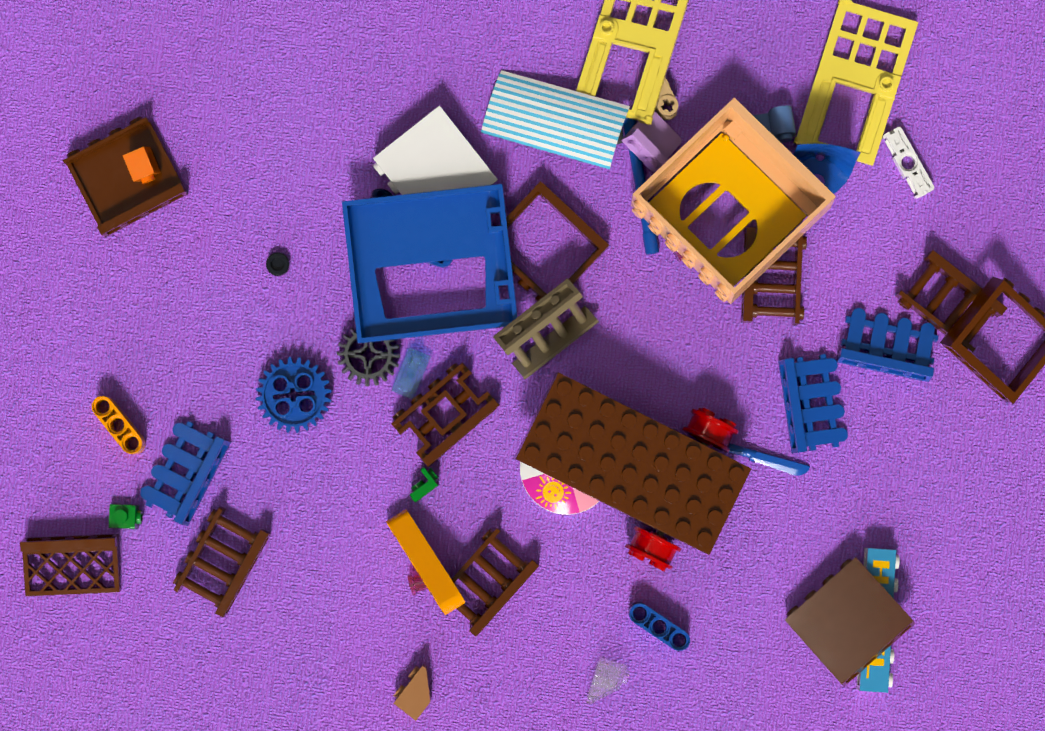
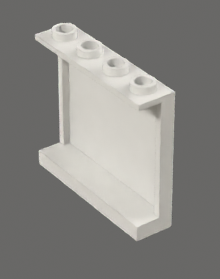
(432, 158)

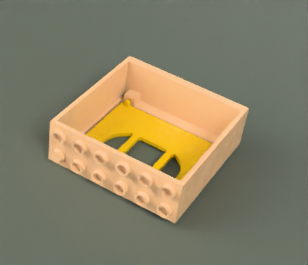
(757, 174)

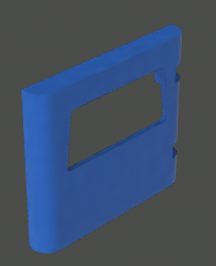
(427, 230)

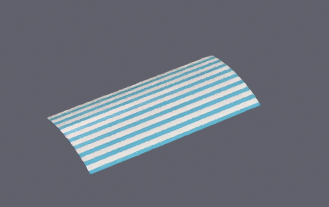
(554, 119)

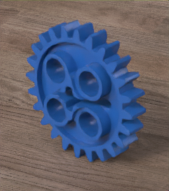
(296, 416)

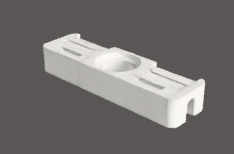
(900, 148)

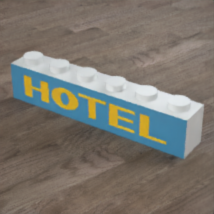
(882, 566)

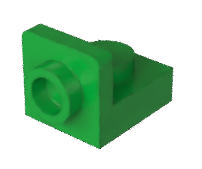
(421, 488)
(125, 516)

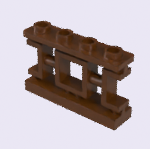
(456, 427)

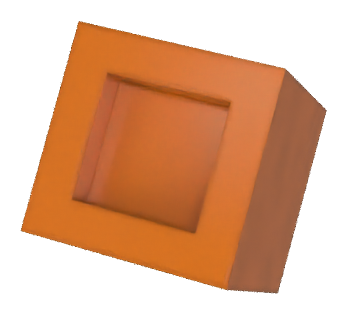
(142, 165)

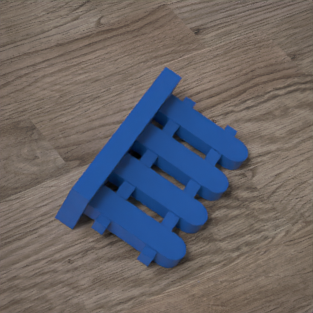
(899, 354)
(793, 394)
(194, 489)

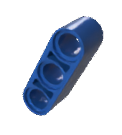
(670, 628)

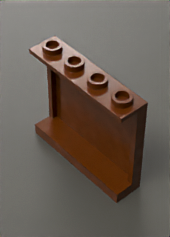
(108, 183)
(849, 621)

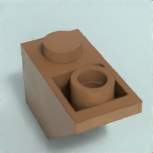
(416, 695)

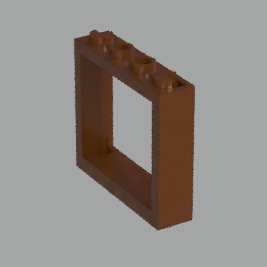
(572, 218)
(968, 320)

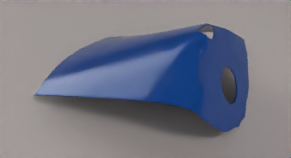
(835, 166)

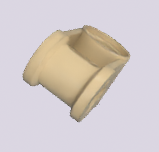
(666, 97)

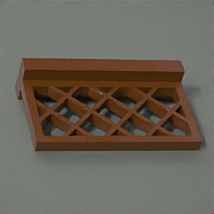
(66, 545)

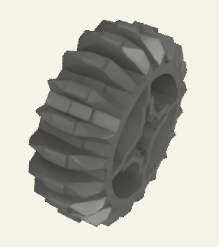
(348, 353)

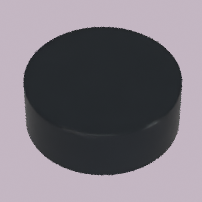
(278, 264)

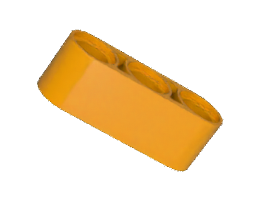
(108, 420)

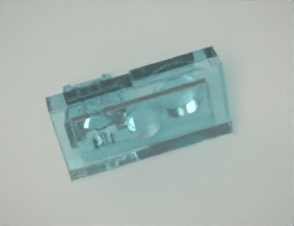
(411, 373)

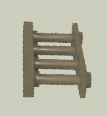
(539, 316)

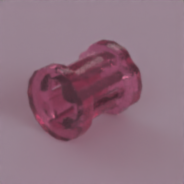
(416, 584)

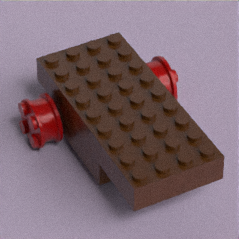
(638, 466)

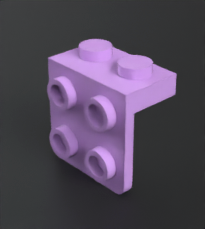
(652, 142)

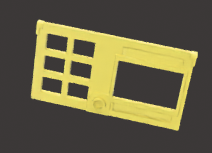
(644, 38)
(857, 76)

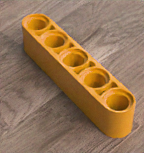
(425, 562)

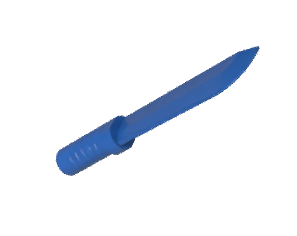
(769, 460)

